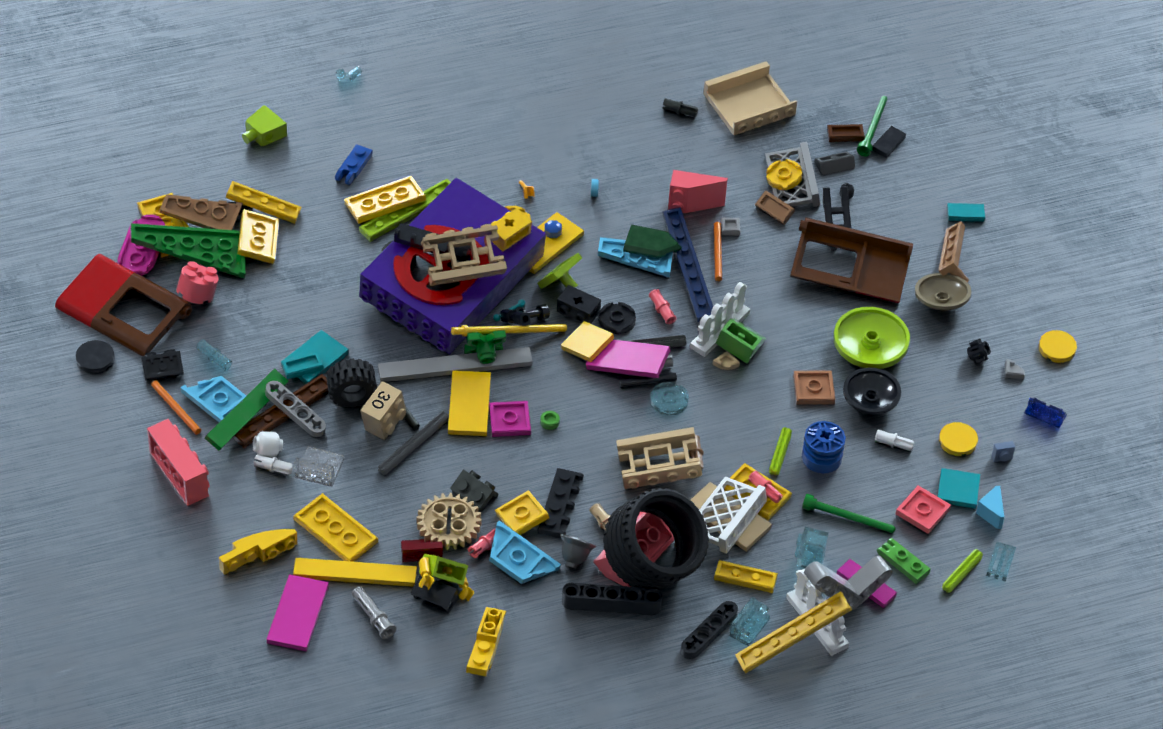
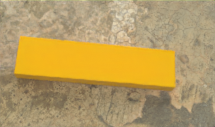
(263, 202)

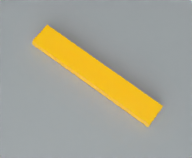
(355, 572)
(793, 632)

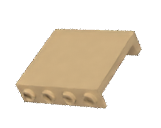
(748, 98)

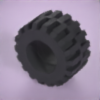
(351, 382)

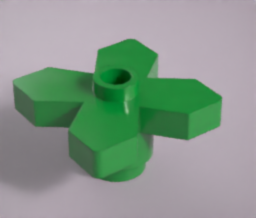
(485, 345)

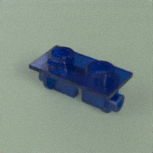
(1049, 415)

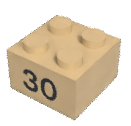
(383, 410)

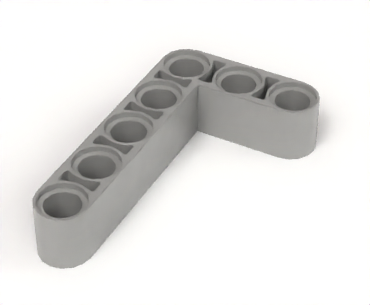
(855, 589)

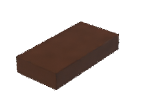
(845, 133)

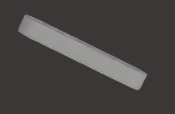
(297, 407)

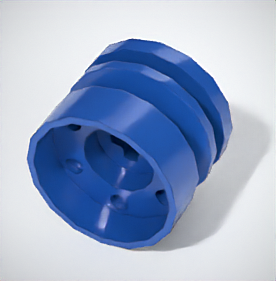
(823, 447)

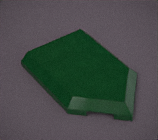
(650, 242)

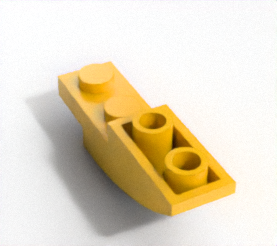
(262, 545)
(486, 642)

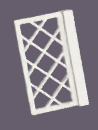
(739, 518)

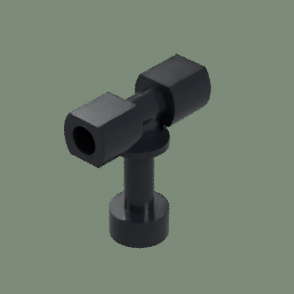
(523, 317)

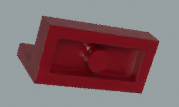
(415, 549)

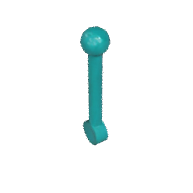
(521, 303)

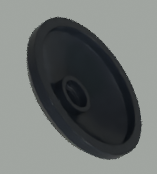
(872, 391)

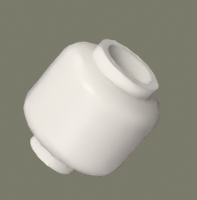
(267, 444)

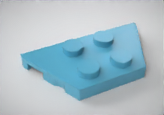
(214, 396)
(518, 556)

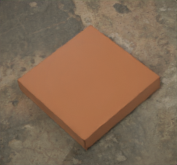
(814, 387)

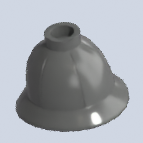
(575, 550)

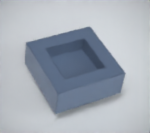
(1003, 451)

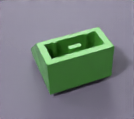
(740, 340)

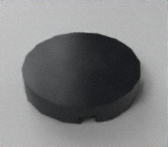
(617, 318)
(95, 356)

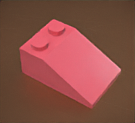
(696, 191)

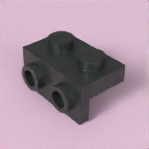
(470, 486)

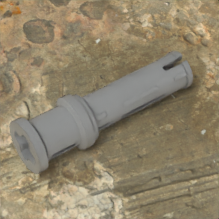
(377, 618)

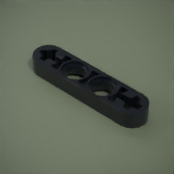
(707, 628)

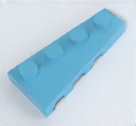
(613, 250)

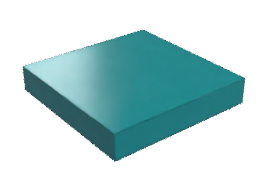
(959, 487)

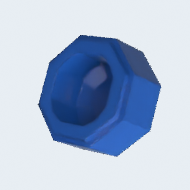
(553, 229)

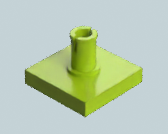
(561, 273)

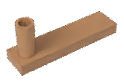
(952, 250)

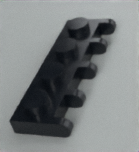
(559, 501)

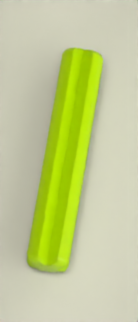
(780, 451)
(962, 570)

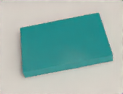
(329, 351)

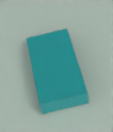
(965, 212)
(302, 365)

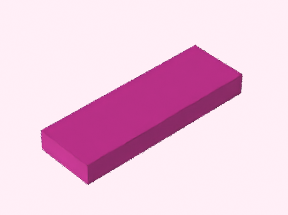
(881, 596)

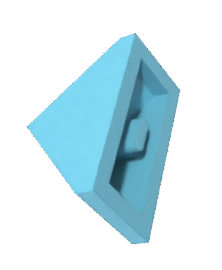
(991, 508)

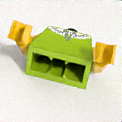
(445, 570)

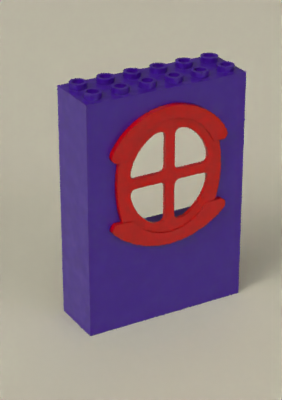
(433, 313)

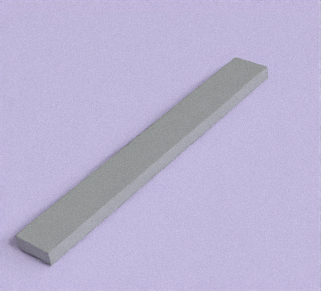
(446, 364)

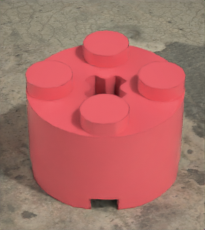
(197, 283)

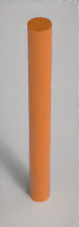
(718, 251)
(176, 407)

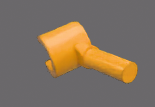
(527, 190)

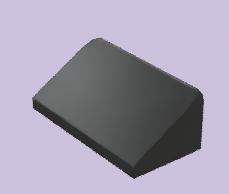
(835, 163)

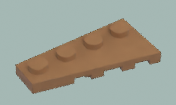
(202, 212)

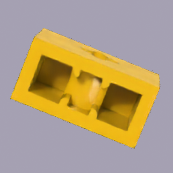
(512, 228)

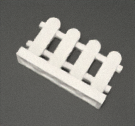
(711, 325)
(806, 597)

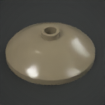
(942, 292)

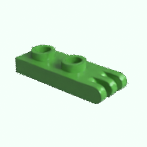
(903, 560)

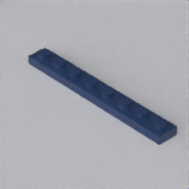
(689, 263)

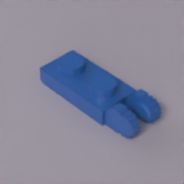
(354, 164)

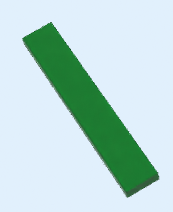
(243, 412)

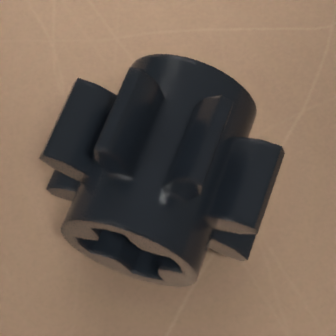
(978, 350)

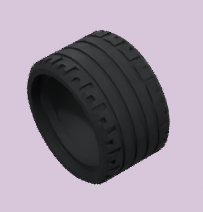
(683, 521)

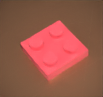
(923, 509)

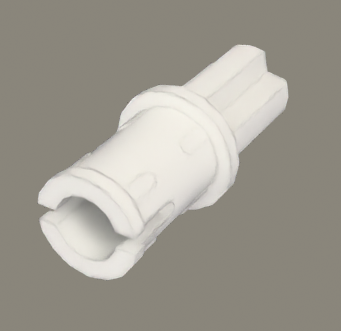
(894, 440)
(273, 464)

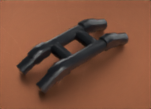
(844, 209)

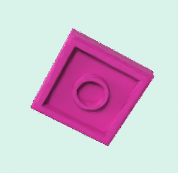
(509, 418)

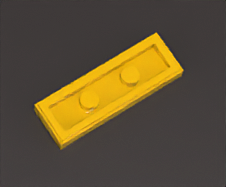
(745, 576)

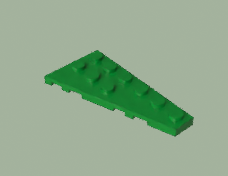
(201, 245)

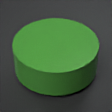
(550, 420)

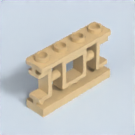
(467, 269)
(657, 445)

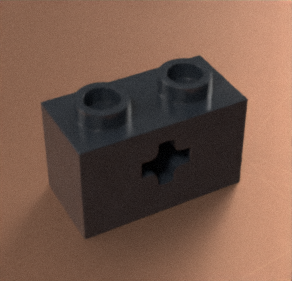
(578, 305)

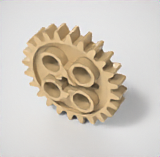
(464, 520)

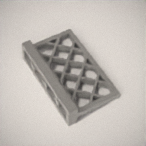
(808, 176)

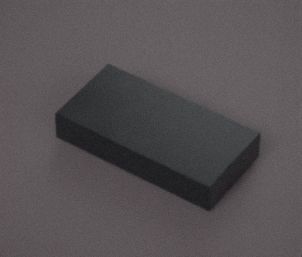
(888, 141)

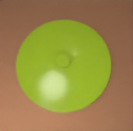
(871, 337)

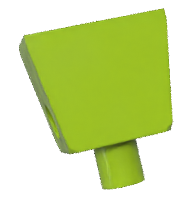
(264, 127)

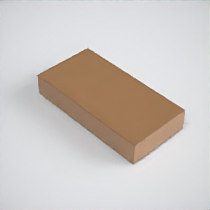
(775, 207)

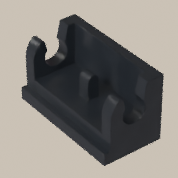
(438, 594)

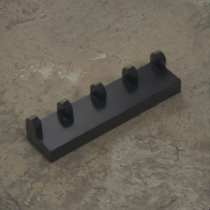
(413, 236)

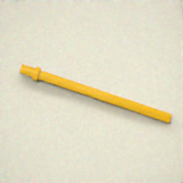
(464, 329)

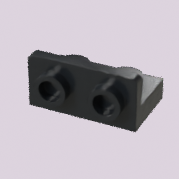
(162, 365)

